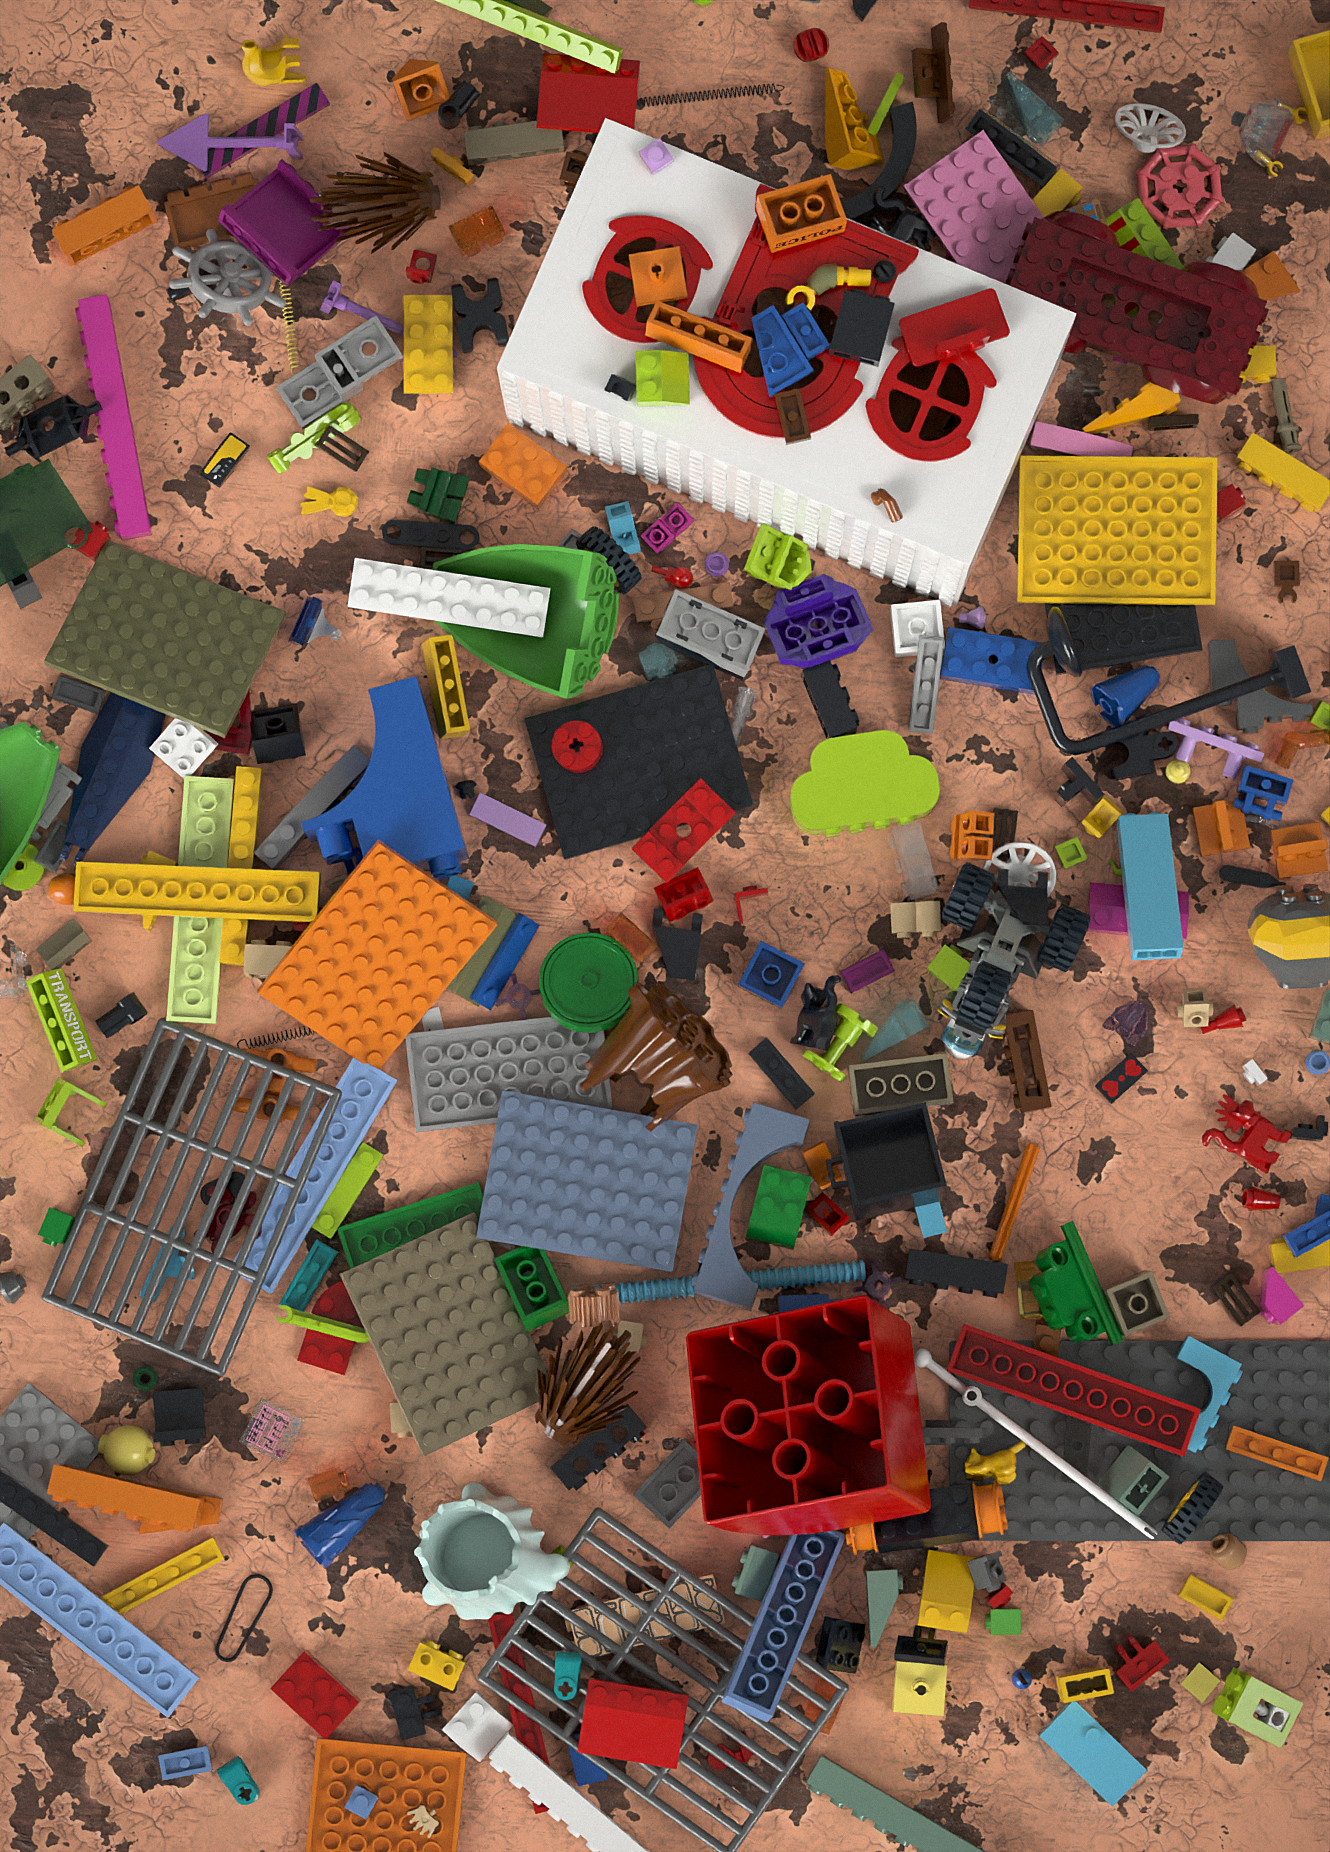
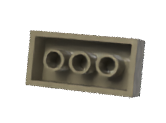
(900, 1084)

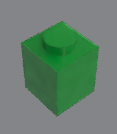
(55, 1227)

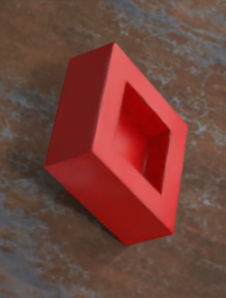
(1041, 53)
(1000, 1596)

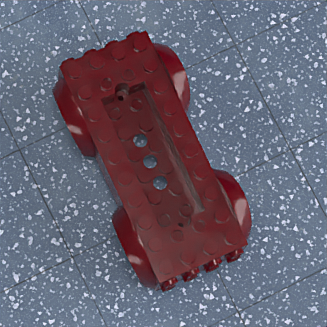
(1204, 307)

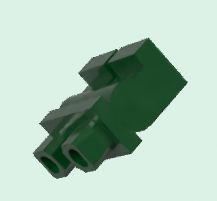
(438, 490)

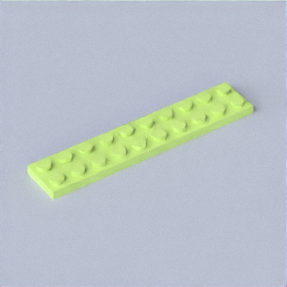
(197, 940)

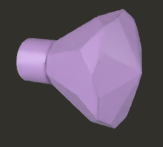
(975, 617)

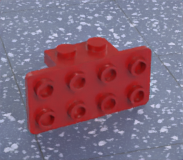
(954, 327)

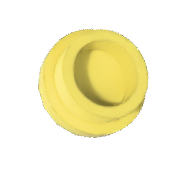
(1177, 771)

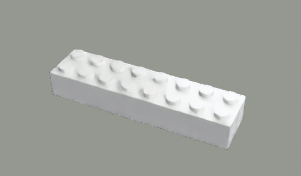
(449, 597)

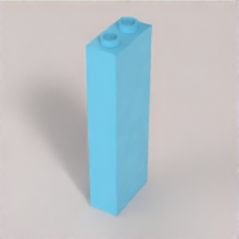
(1149, 886)

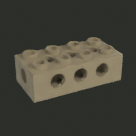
(21, 401)

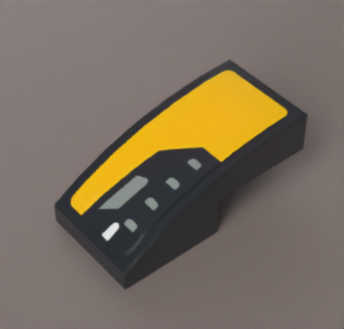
(224, 459)

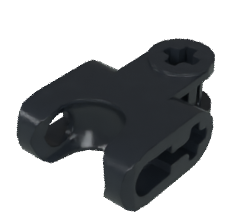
(1142, 753)

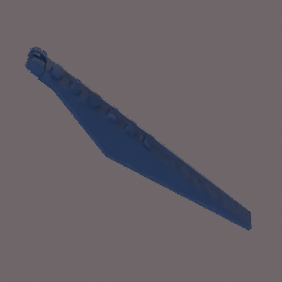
(112, 768)

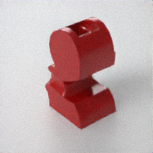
(740, 1755)

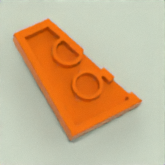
(1271, 278)

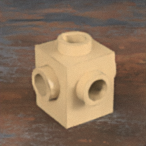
(1195, 1007)

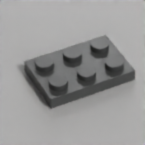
(672, 1485)

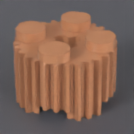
(593, 1305)

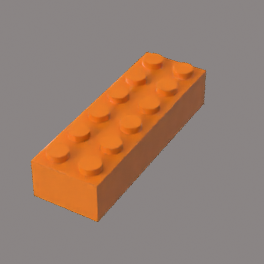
(125, 1496)

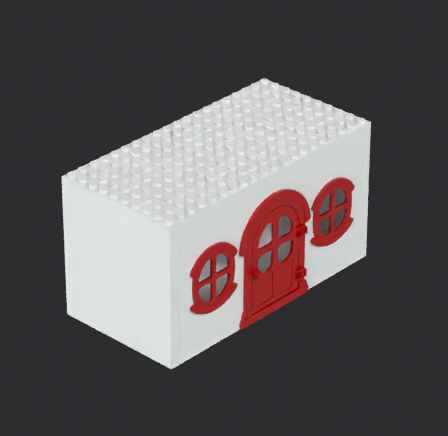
(730, 436)

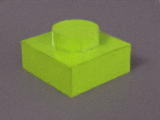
(1070, 853)

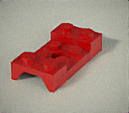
(663, 847)

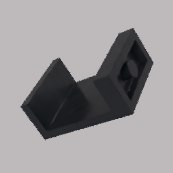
(861, 327)

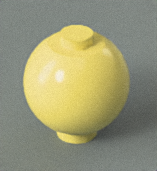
(127, 1449)

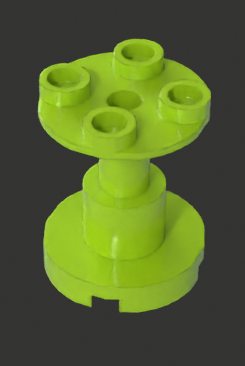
(845, 1034)

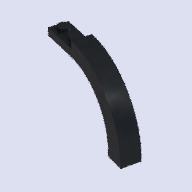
(904, 139)

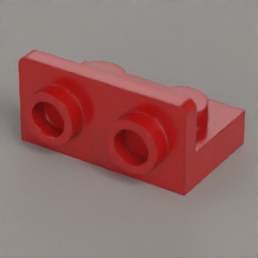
(684, 894)

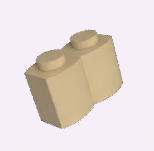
(915, 918)

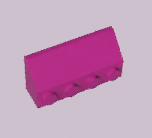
(1108, 910)

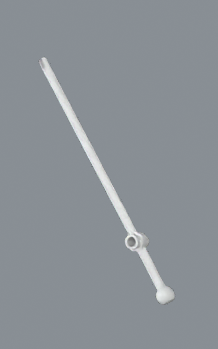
(923, 1359)

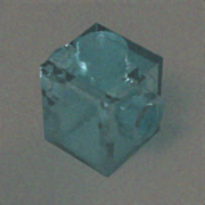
(657, 661)

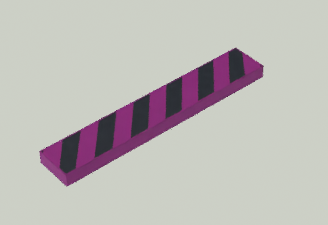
(269, 124)

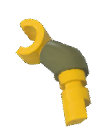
(828, 277)

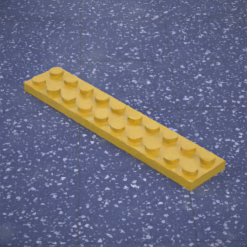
(197, 891)

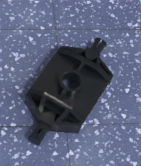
(70, 423)

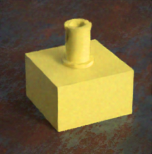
(919, 1688)

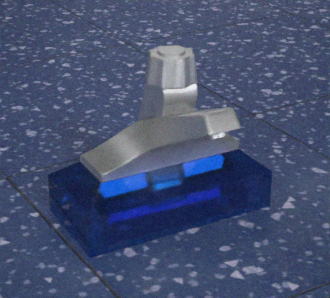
(312, 624)

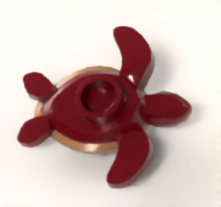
(222, 1214)

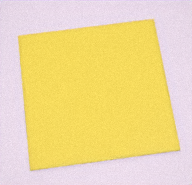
(1200, 1682)

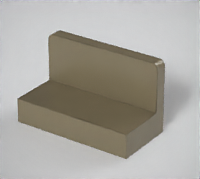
(64, 945)

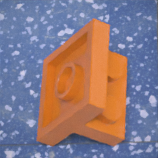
(1220, 828)
(1299, 850)

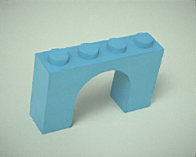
(1220, 1374)

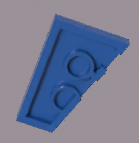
(779, 352)

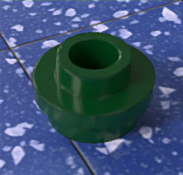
(137, 1378)

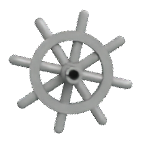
(227, 277)

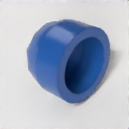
(1026, 1675)

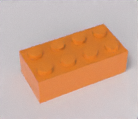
(104, 225)

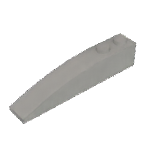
(315, 803)

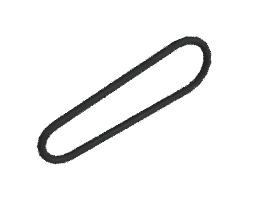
(254, 1622)

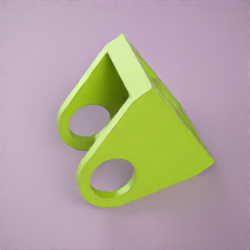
(54, 1104)

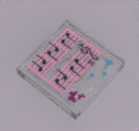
(272, 1431)

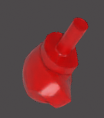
(678, 577)

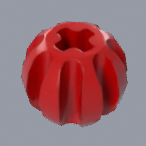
(811, 44)

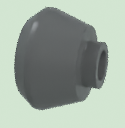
(12, 1286)

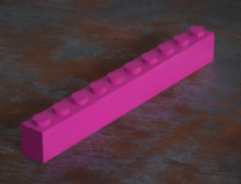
(115, 418)

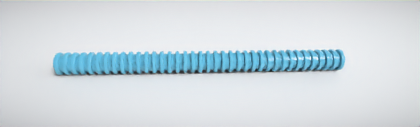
(765, 1279)

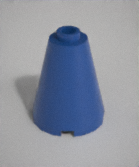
(1124, 693)

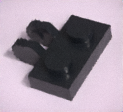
(920, 1649)
(408, 1712)

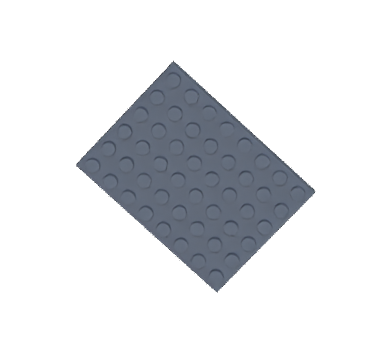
(586, 1181)

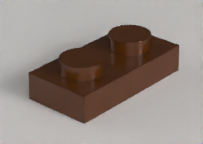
(792, 416)

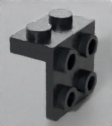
(179, 1416)

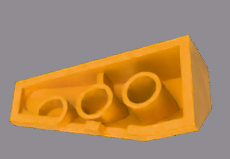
(1150, 402)

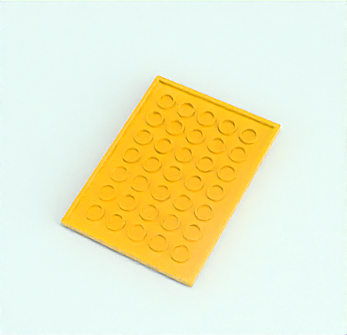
(1117, 530)

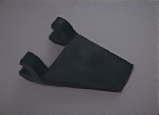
(1028, 903)
(678, 945)

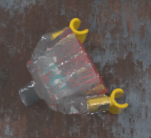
(1265, 129)

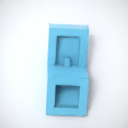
(623, 527)
(930, 1219)

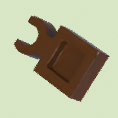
(1286, 576)

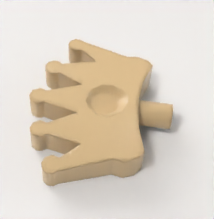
(425, 1819)

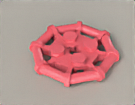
(1188, 175)

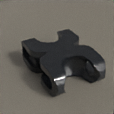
(480, 315)

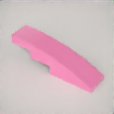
(1076, 443)

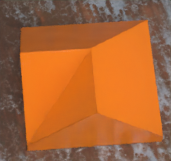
(420, 88)

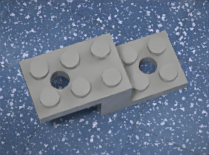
(339, 371)

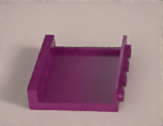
(278, 225)

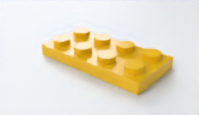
(427, 344)

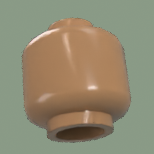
(1228, 1551)

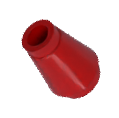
(1259, 1199)

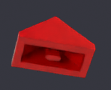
(827, 1213)

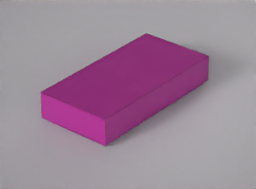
(867, 971)

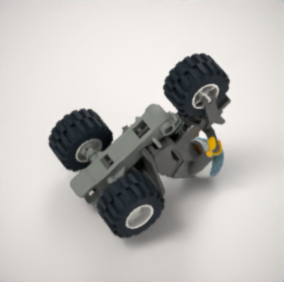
(1001, 952)

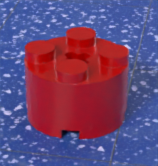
(565, 738)

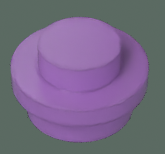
(716, 564)

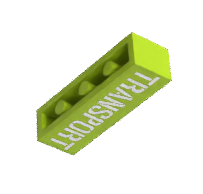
(61, 1020)

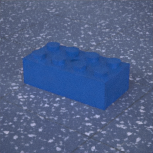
(967, 660)

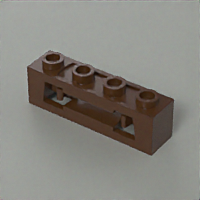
(1016, 1074)

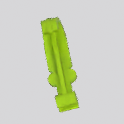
(340, 417)
(323, 1325)

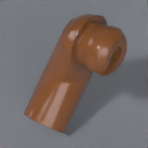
(889, 502)

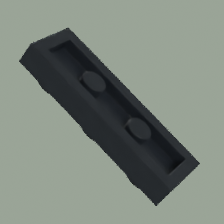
(781, 1073)

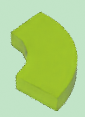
(885, 104)

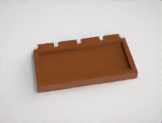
(198, 212)

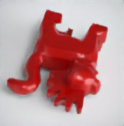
(1252, 1142)

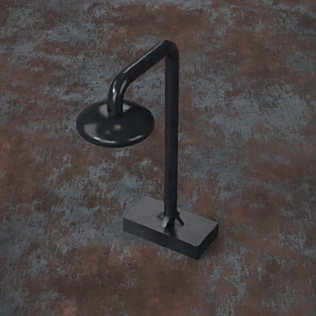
(1284, 672)

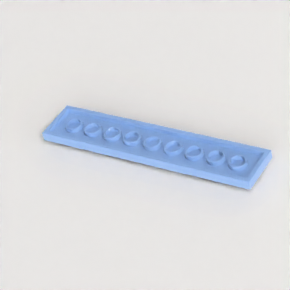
(363, 1096)
(92, 1623)

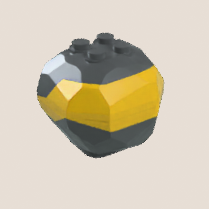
(1293, 936)

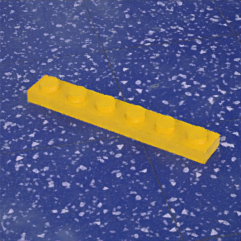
(164, 1576)

